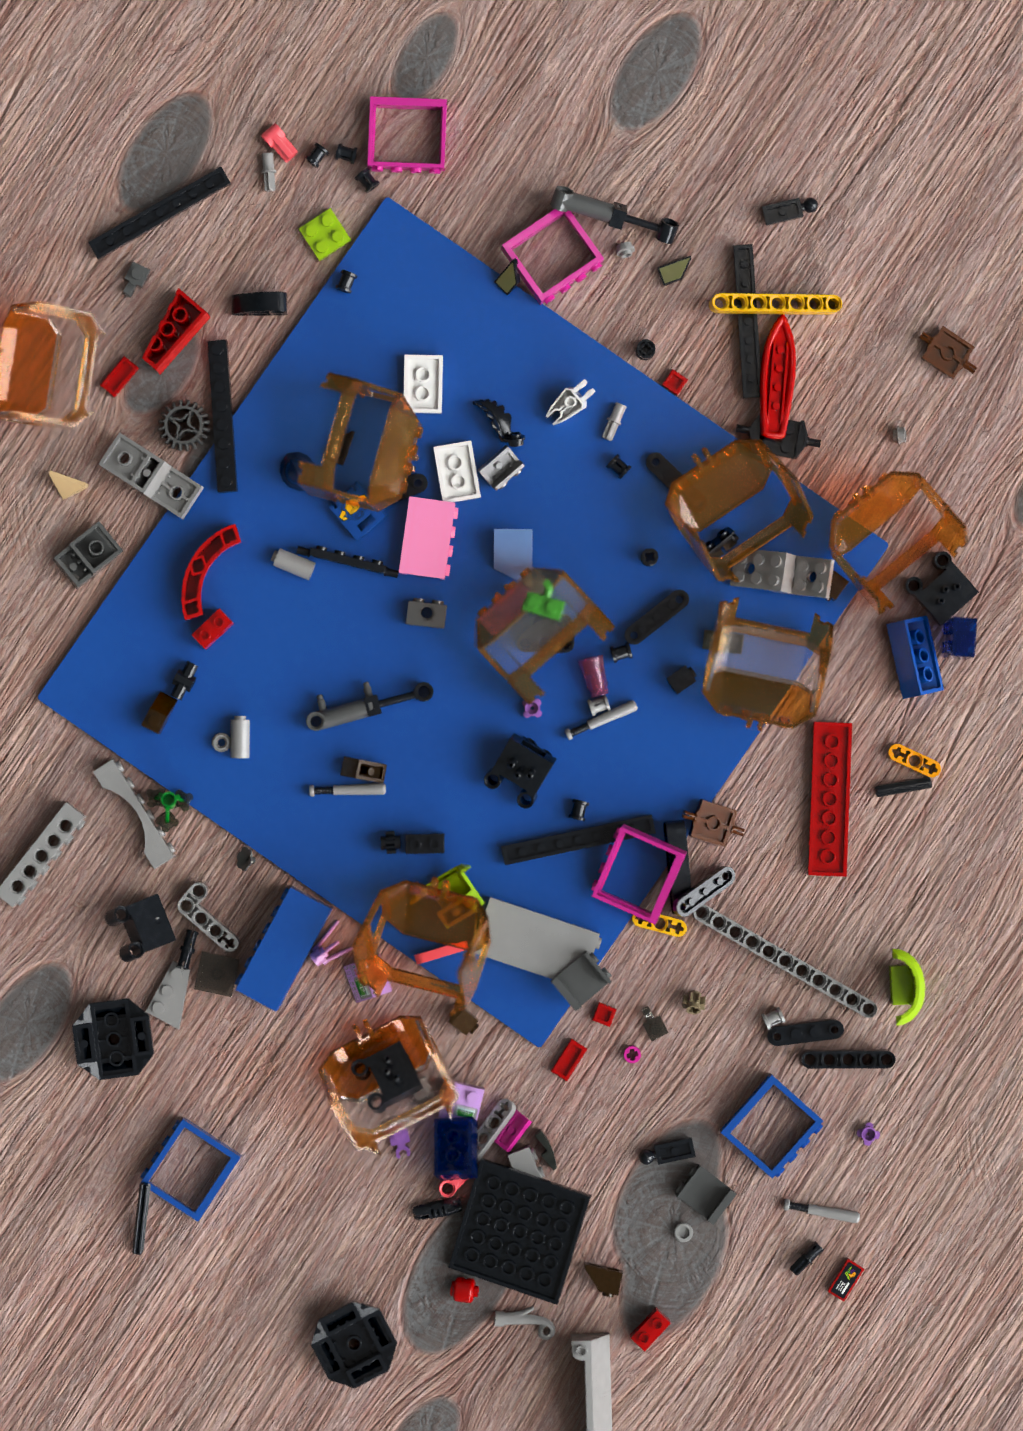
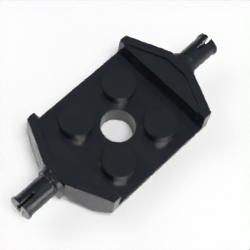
(793, 443)

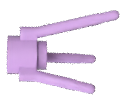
(320, 955)

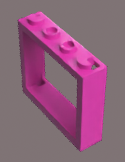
(406, 103)
(563, 286)
(605, 868)

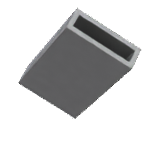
(535, 940)

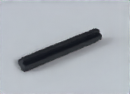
(141, 1218)

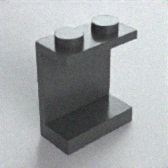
(581, 980)
(705, 1193)

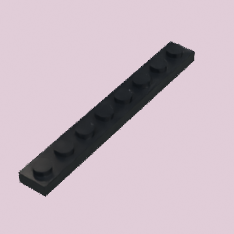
(159, 213)
(747, 322)
(222, 416)
(573, 840)

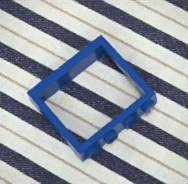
(167, 1143)
(791, 1154)

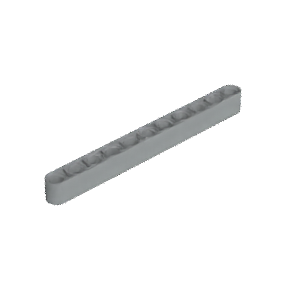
(794, 962)

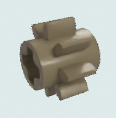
(693, 1002)

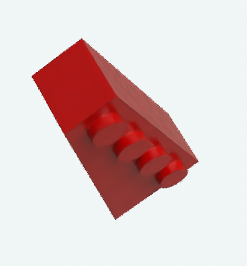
(174, 331)

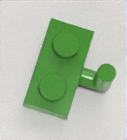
(543, 604)

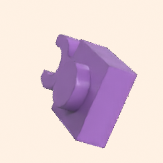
(400, 1139)

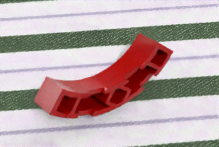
(199, 566)

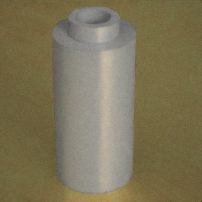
(293, 563)
(240, 737)

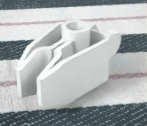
(570, 402)

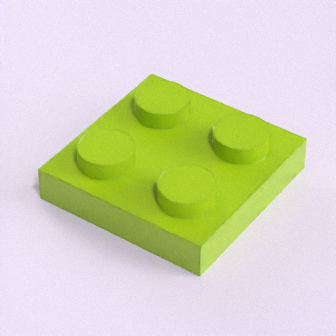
(324, 234)

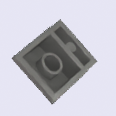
(87, 555)

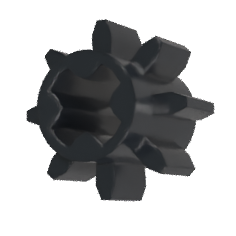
(390, 842)

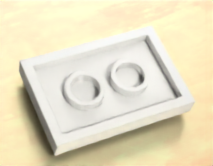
(424, 382)
(457, 472)

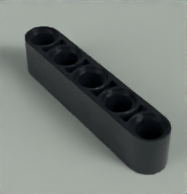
(676, 835)
(856, 1063)

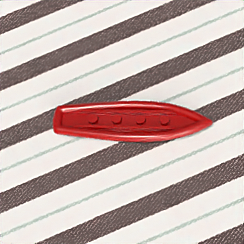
(777, 379)

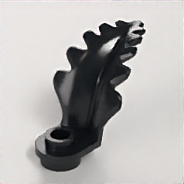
(501, 422)

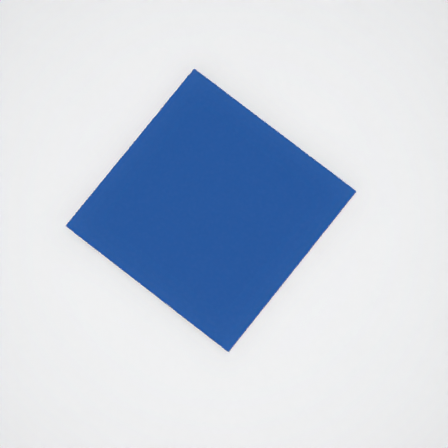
(350, 623)

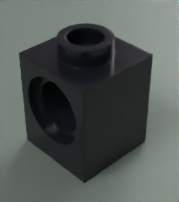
(681, 679)

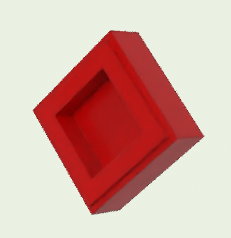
(674, 382)
(604, 1014)

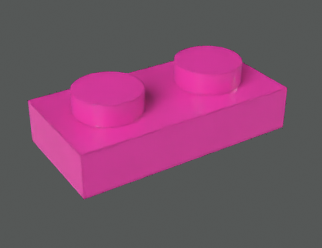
(513, 1131)

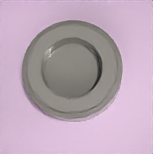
(683, 1232)

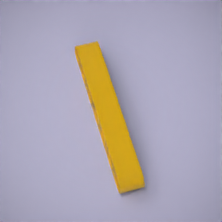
(784, 304)

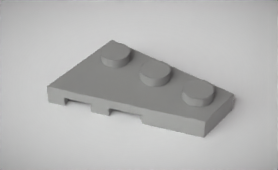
(170, 996)

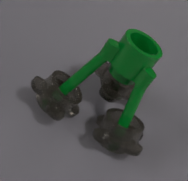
(168, 801)

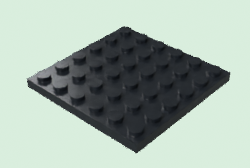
(519, 1231)

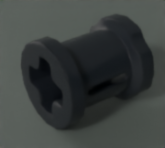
(346, 153)
(316, 155)
(369, 184)
(346, 281)
(618, 466)
(655, 557)
(621, 652)
(578, 810)

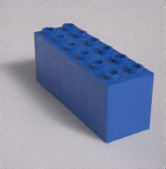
(283, 948)

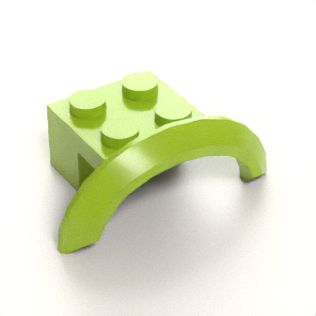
(459, 881)
(906, 985)

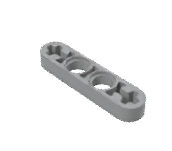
(492, 1133)

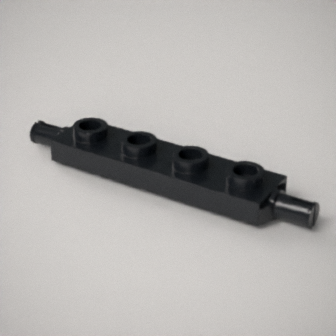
(339, 557)

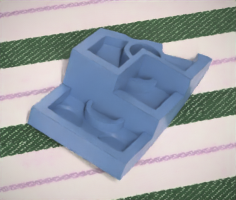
(512, 551)

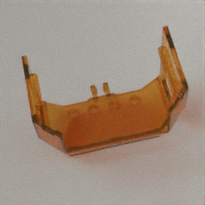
(393, 457)
(724, 484)
(876, 507)
(431, 916)

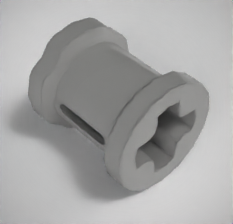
(598, 705)
(773, 1018)

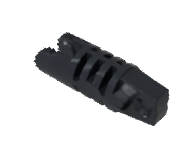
(437, 1208)

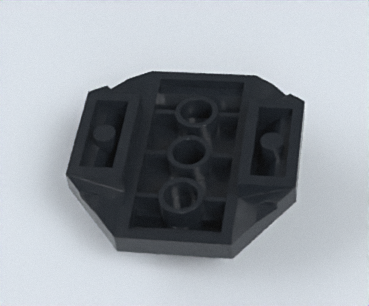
(93, 1043)

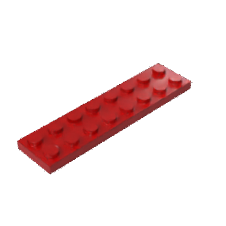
(830, 799)

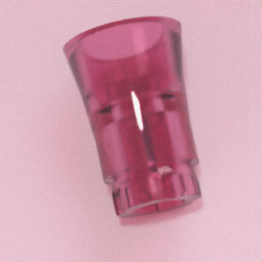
(594, 675)

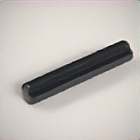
(903, 787)

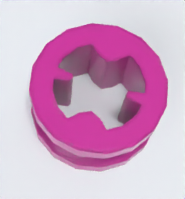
(637, 1057)

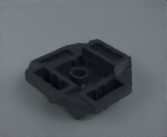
(354, 1364)

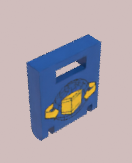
(352, 516)

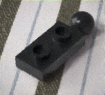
(788, 210)
(669, 1152)

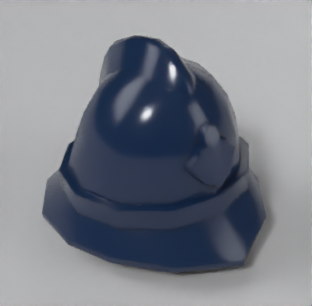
(290, 469)

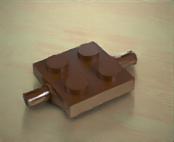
(947, 352)
(713, 823)

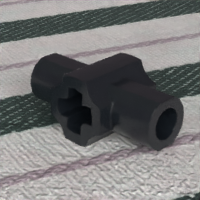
(184, 680)

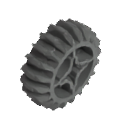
(180, 433)

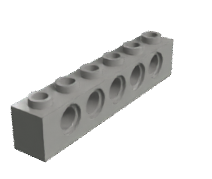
(77, 821)

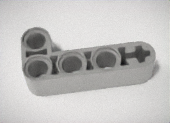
(210, 919)

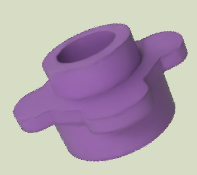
(536, 712)
(863, 1134)

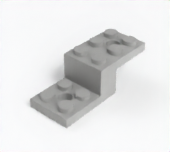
(151, 475)
(785, 573)

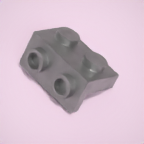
(501, 468)

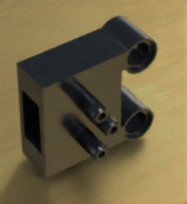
(945, 593)
(522, 765)
(145, 926)
(393, 1074)

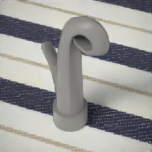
(523, 1318)

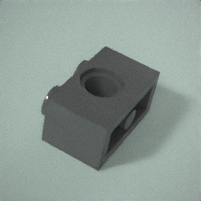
(438, 616)

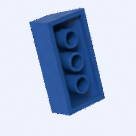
(915, 657)

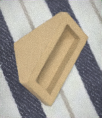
(66, 485)

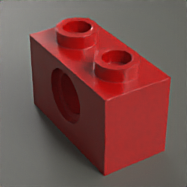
(212, 629)
(650, 1329)

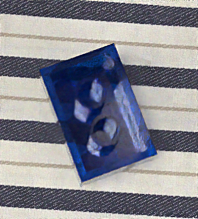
(960, 638)
(455, 1148)

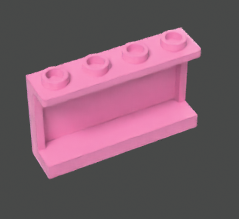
(428, 538)

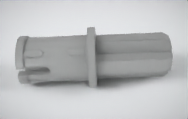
(268, 172)
(614, 421)

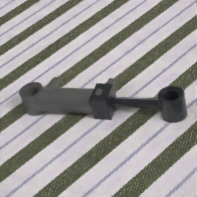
(614, 214)
(361, 708)

